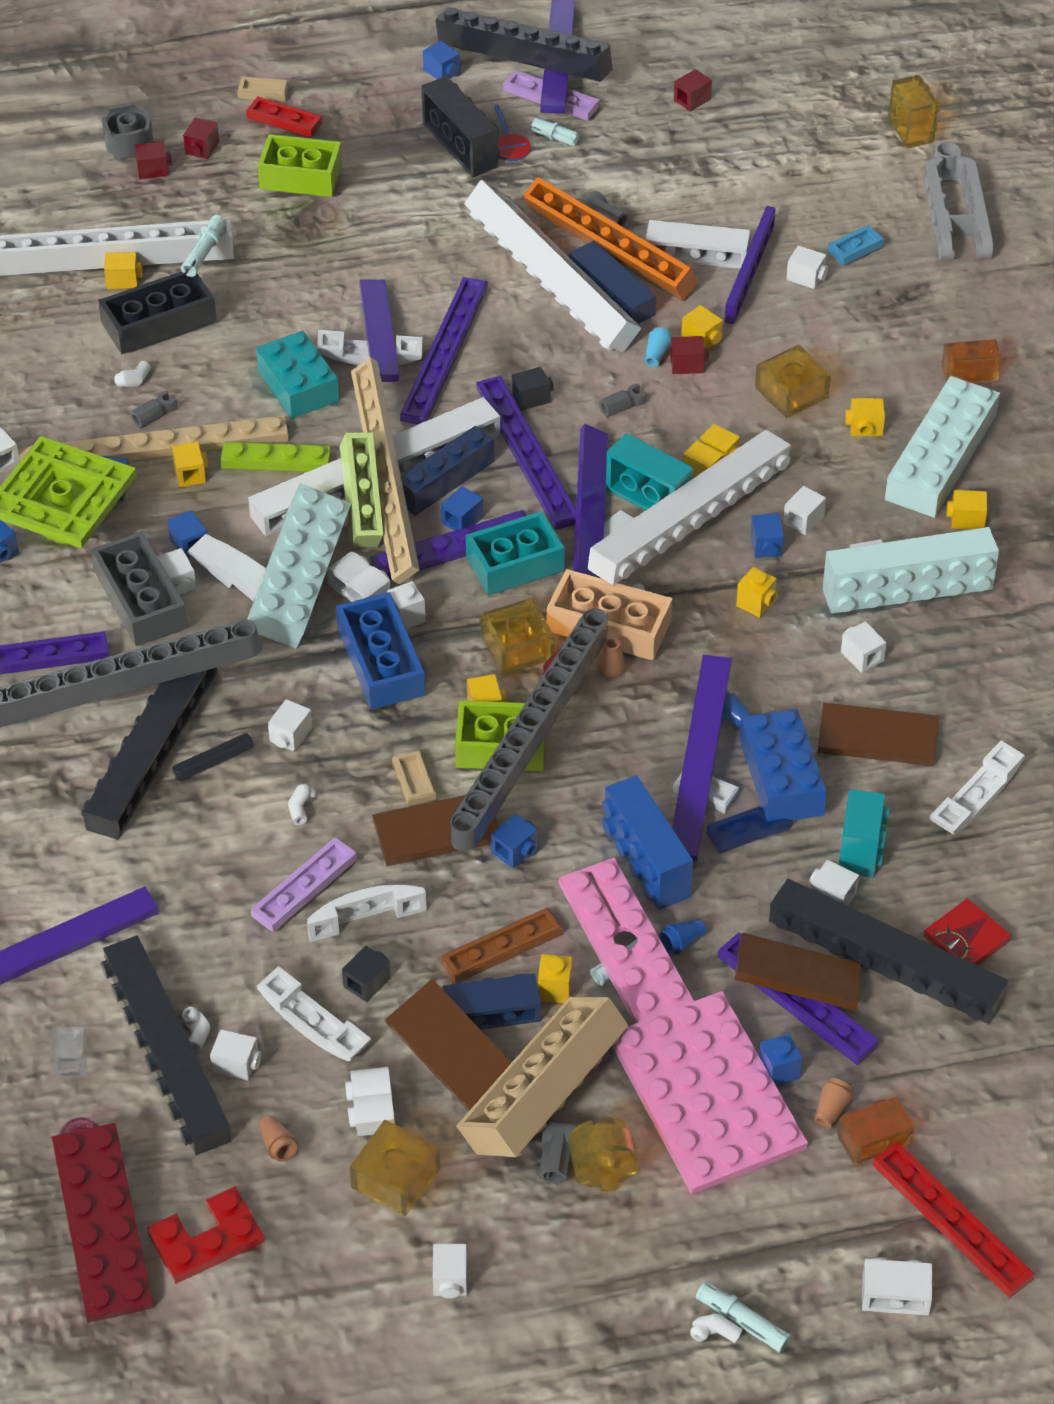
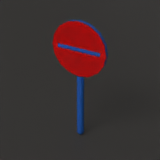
(511, 146)

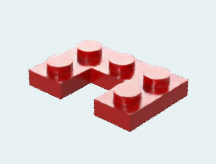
(233, 1235)

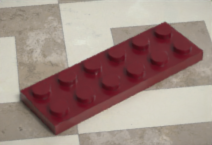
(101, 1222)

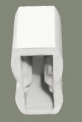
(356, 578)
(371, 1098)

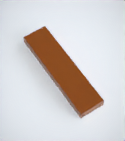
(501, 945)

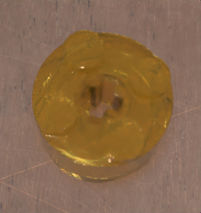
(603, 1153)

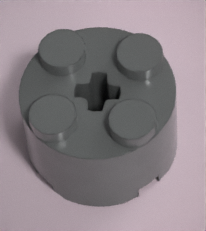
(125, 128)

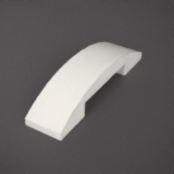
(356, 351)
(980, 790)
(364, 903)
(310, 1018)

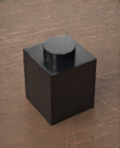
(531, 388)
(366, 973)

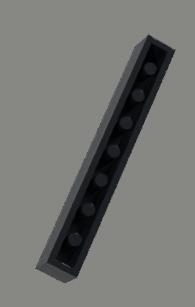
(524, 44)
(143, 753)
(888, 951)
(166, 1046)

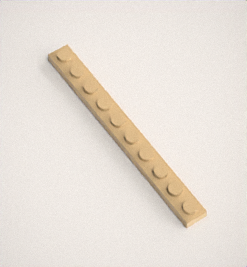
(159, 443)
(394, 511)

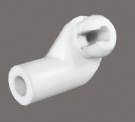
(133, 378)
(302, 794)
(198, 1026)
(714, 1324)

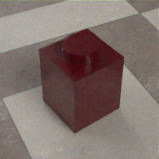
(692, 90)
(201, 138)
(152, 160)
(688, 355)

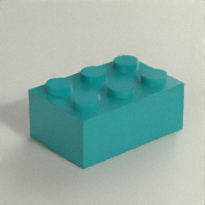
(297, 374)
(643, 472)
(515, 553)

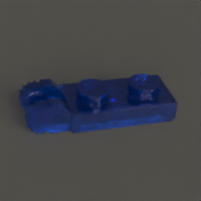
(744, 829)

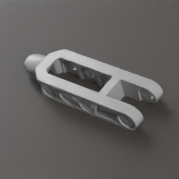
(950, 166)

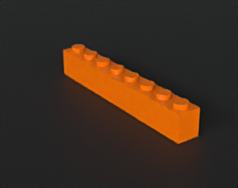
(614, 239)

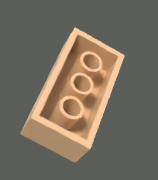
(634, 615)

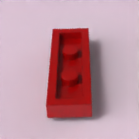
(284, 116)

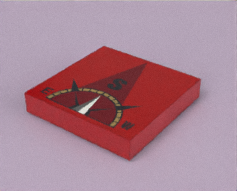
(967, 933)

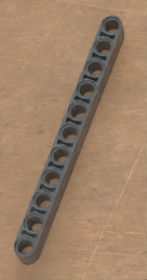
(128, 671)
(528, 730)

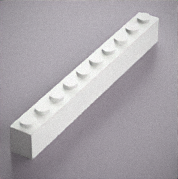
(87, 247)
(553, 267)
(411, 447)
(688, 507)

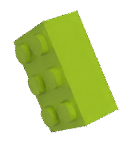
(300, 165)
(482, 728)

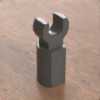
(622, 400)
(153, 409)

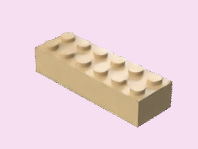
(542, 1076)

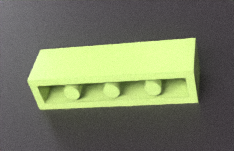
(361, 490)

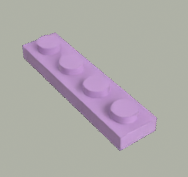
(531, 89)
(303, 884)

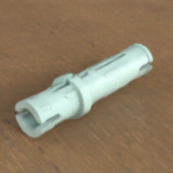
(207, 239)
(738, 1313)

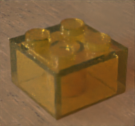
(913, 111)
(792, 381)
(517, 636)
(395, 1167)

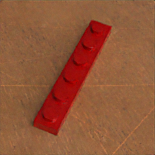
(953, 1220)

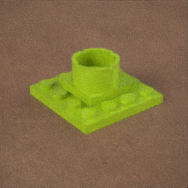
(62, 491)

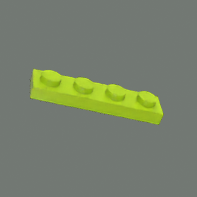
(274, 456)

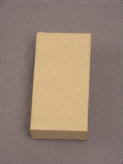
(263, 87)
(414, 778)

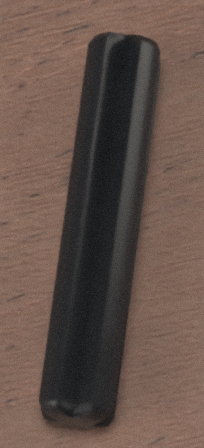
(212, 757)

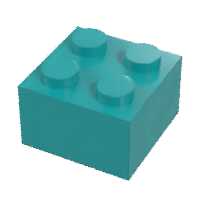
(863, 832)

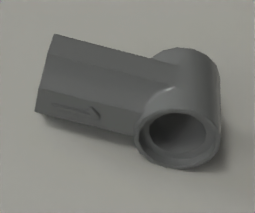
(598, 202)
(556, 1151)

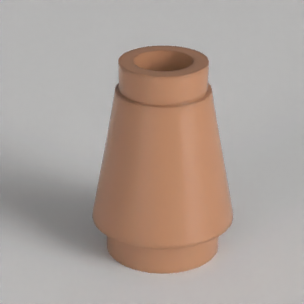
(611, 659)
(832, 1101)
(277, 1139)

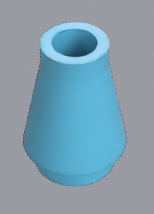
(657, 346)

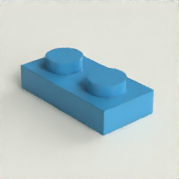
(855, 245)

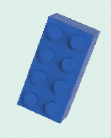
(380, 650)
(782, 765)
(647, 842)

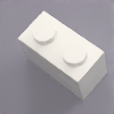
(897, 1286)

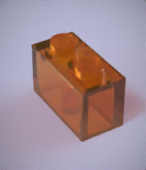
(972, 360)
(874, 1129)

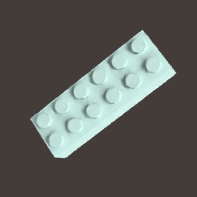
(942, 446)
(298, 565)
(910, 570)

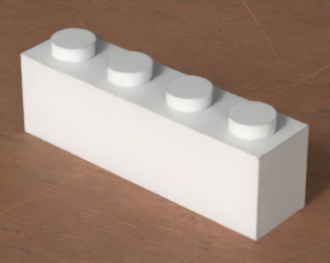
(700, 243)

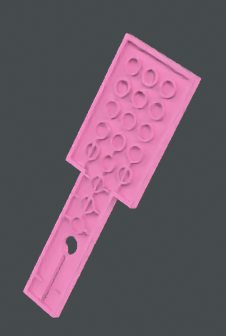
(682, 1054)

